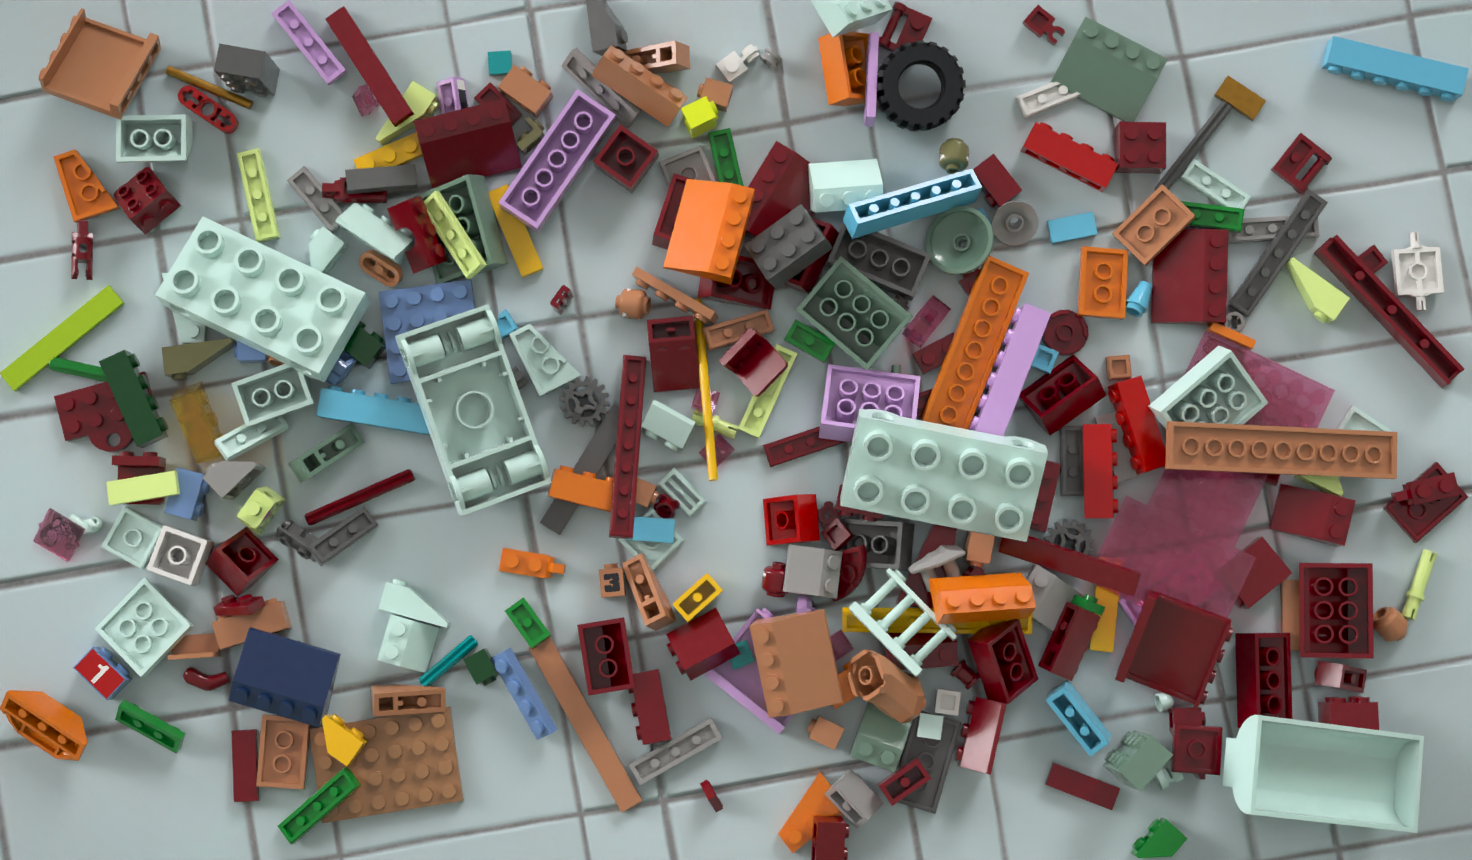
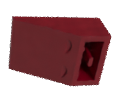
(673, 354)

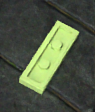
(143, 488)

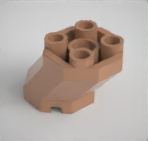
(886, 686)

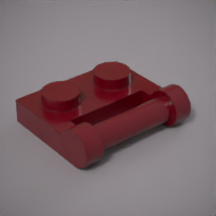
(913, 30)
(1295, 158)

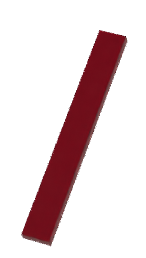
(808, 441)
(627, 447)

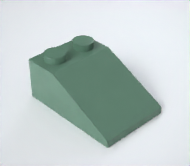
(879, 739)

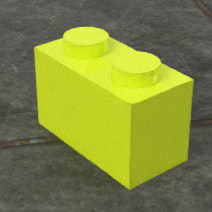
(700, 116)

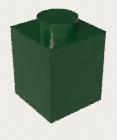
(481, 667)

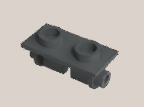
(291, 536)

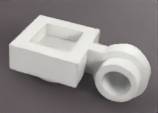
(733, 66)

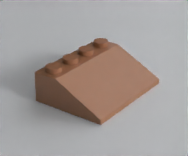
(796, 662)

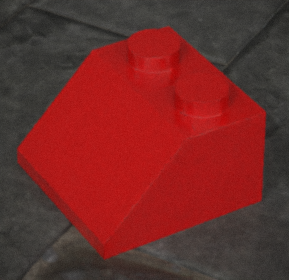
(791, 519)

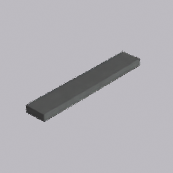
(1277, 253)
(590, 461)

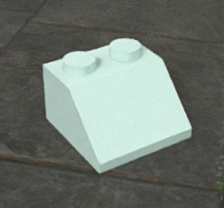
(668, 425)
(408, 643)

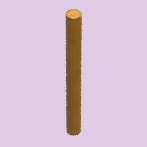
(209, 87)

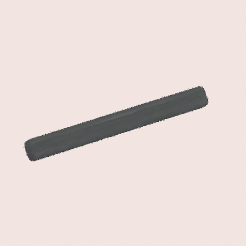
(1195, 145)

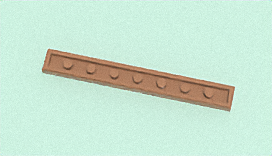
(586, 725)

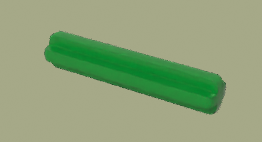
(77, 369)

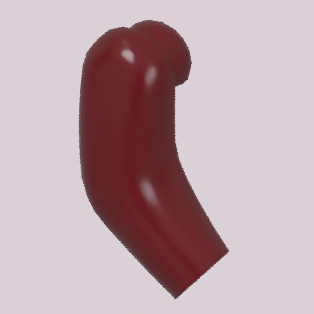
(204, 681)

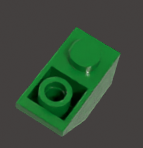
(1160, 841)

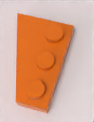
(799, 825)

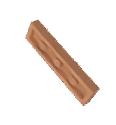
(681, 300)

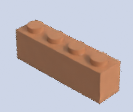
(639, 85)

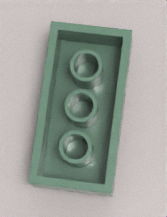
(1137, 759)

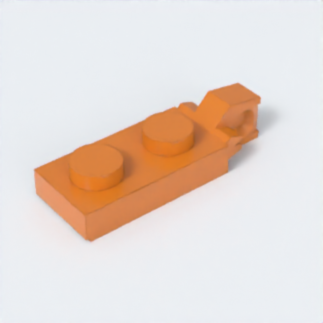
(529, 563)

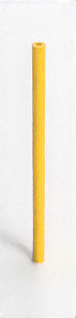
(706, 400)

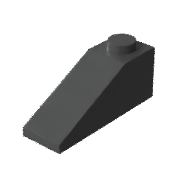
(605, 27)

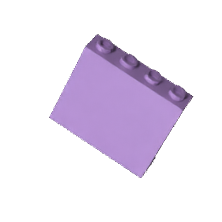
(745, 682)

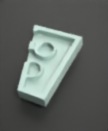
(543, 362)

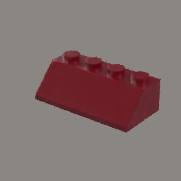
(1263, 675)

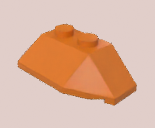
(45, 723)

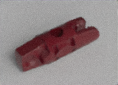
(84, 240)

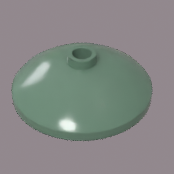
(950, 231)

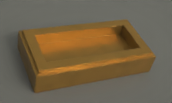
(1240, 98)

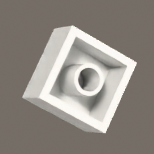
(180, 555)

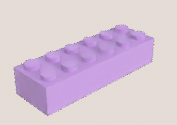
(557, 161)
(1011, 370)

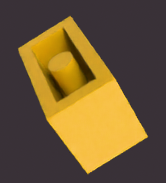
(697, 597)

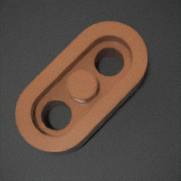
(381, 269)

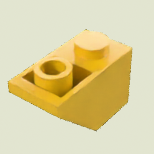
(341, 741)

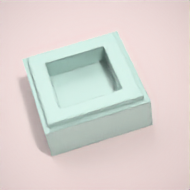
(930, 726)

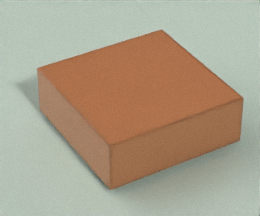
(1118, 367)

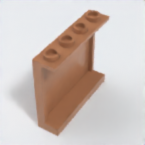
(98, 66)

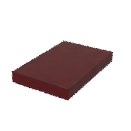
(1423, 517)

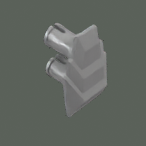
(943, 555)

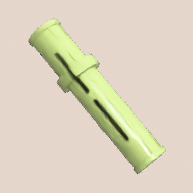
(1417, 589)

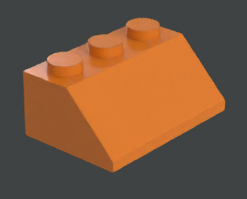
(844, 67)

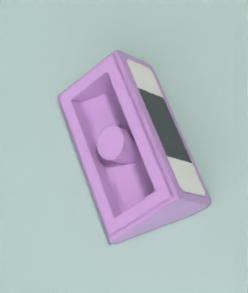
(452, 94)

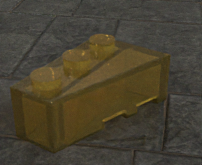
(197, 421)

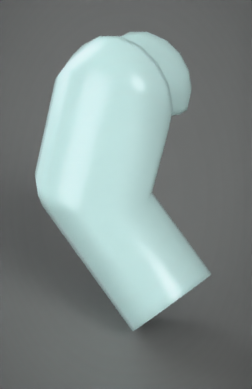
(91, 525)

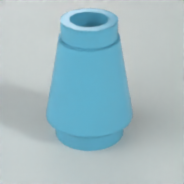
(1139, 299)

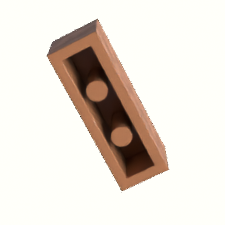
(233, 629)

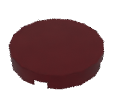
(1065, 332)

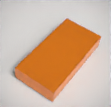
(1231, 335)

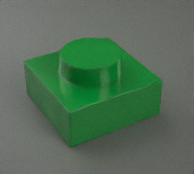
(1088, 603)

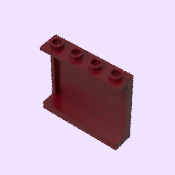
(1175, 648)

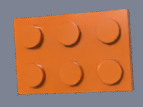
(1102, 282)

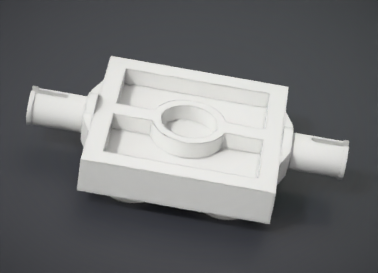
(1417, 271)

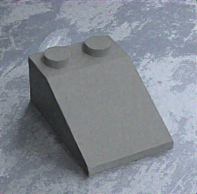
(1049, 596)

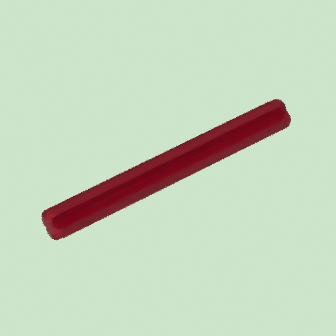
(359, 497)

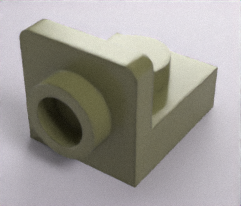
(529, 140)

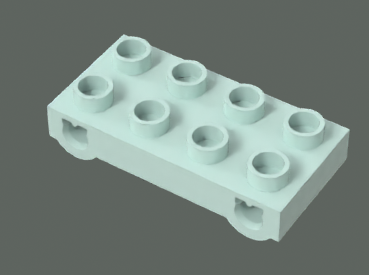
(263, 299)
(473, 409)
(943, 474)

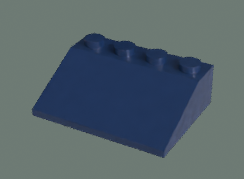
(285, 677)

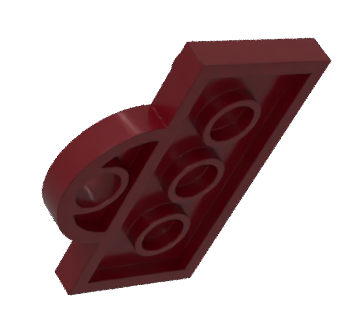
(94, 414)

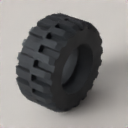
(951, 86)

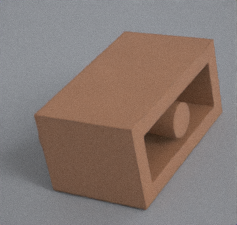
(526, 91)
(978, 548)

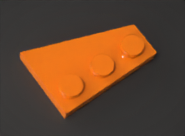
(82, 188)

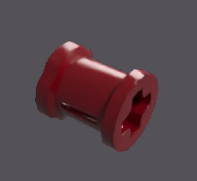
(965, 674)

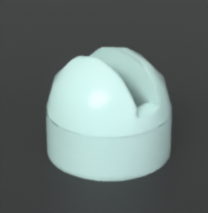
(1163, 701)

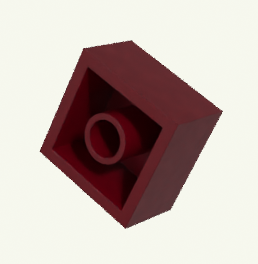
(1140, 147)
(626, 158)
(1355, 712)

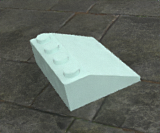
(1211, 393)

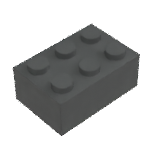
(247, 70)
(788, 246)

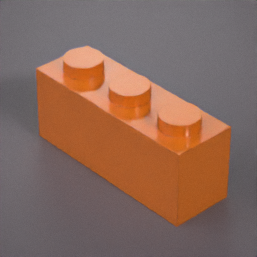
(581, 489)

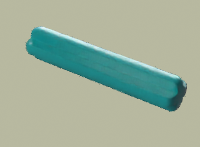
(448, 661)

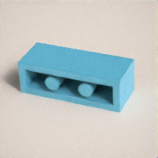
(1078, 717)

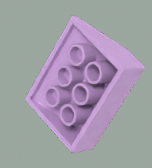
(865, 389)

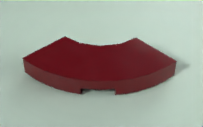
(851, 571)

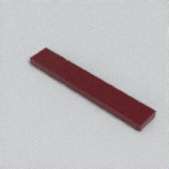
(369, 66)
(1073, 563)

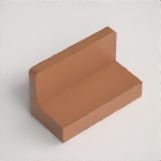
(196, 647)

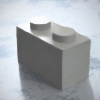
(854, 798)

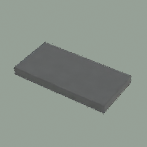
(935, 757)

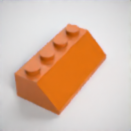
(981, 598)

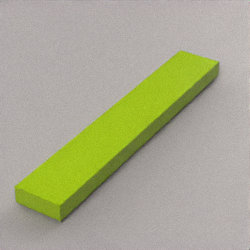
(62, 338)

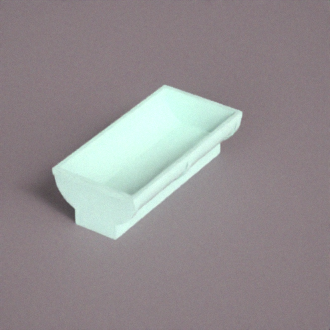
(1325, 773)

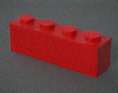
(1069, 157)
(1138, 424)
(1098, 471)

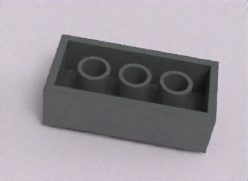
(883, 261)

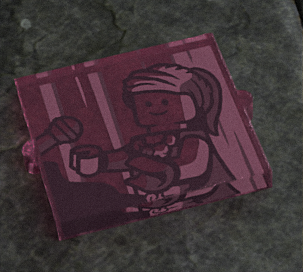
(59, 535)

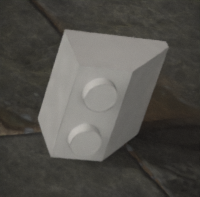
(232, 477)
(812, 571)

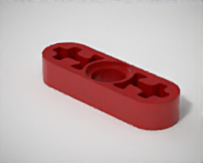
(206, 100)

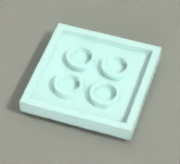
(144, 627)

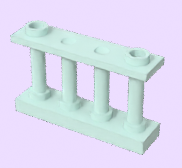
(896, 645)

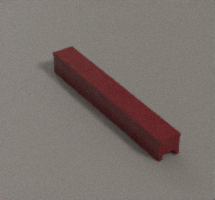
(1389, 311)

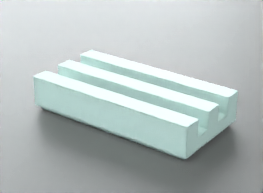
(668, 478)

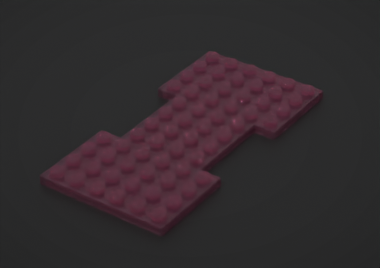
(1195, 517)

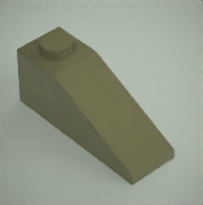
(192, 357)

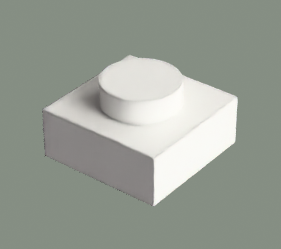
(947, 702)

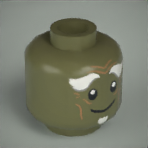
(953, 155)

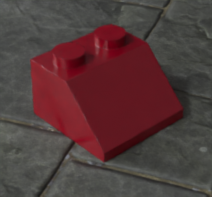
(241, 561)

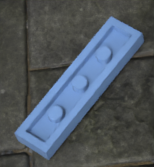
(523, 693)

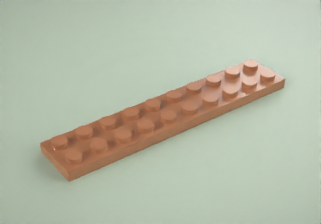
(1281, 450)

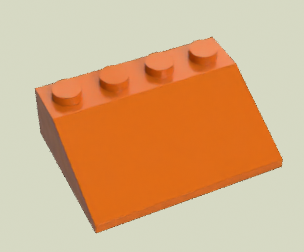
(710, 229)

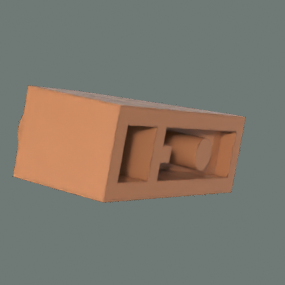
(662, 57)
(648, 593)
(406, 699)

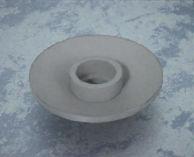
(1017, 232)

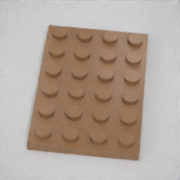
(402, 767)

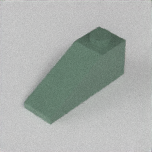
(326, 453)

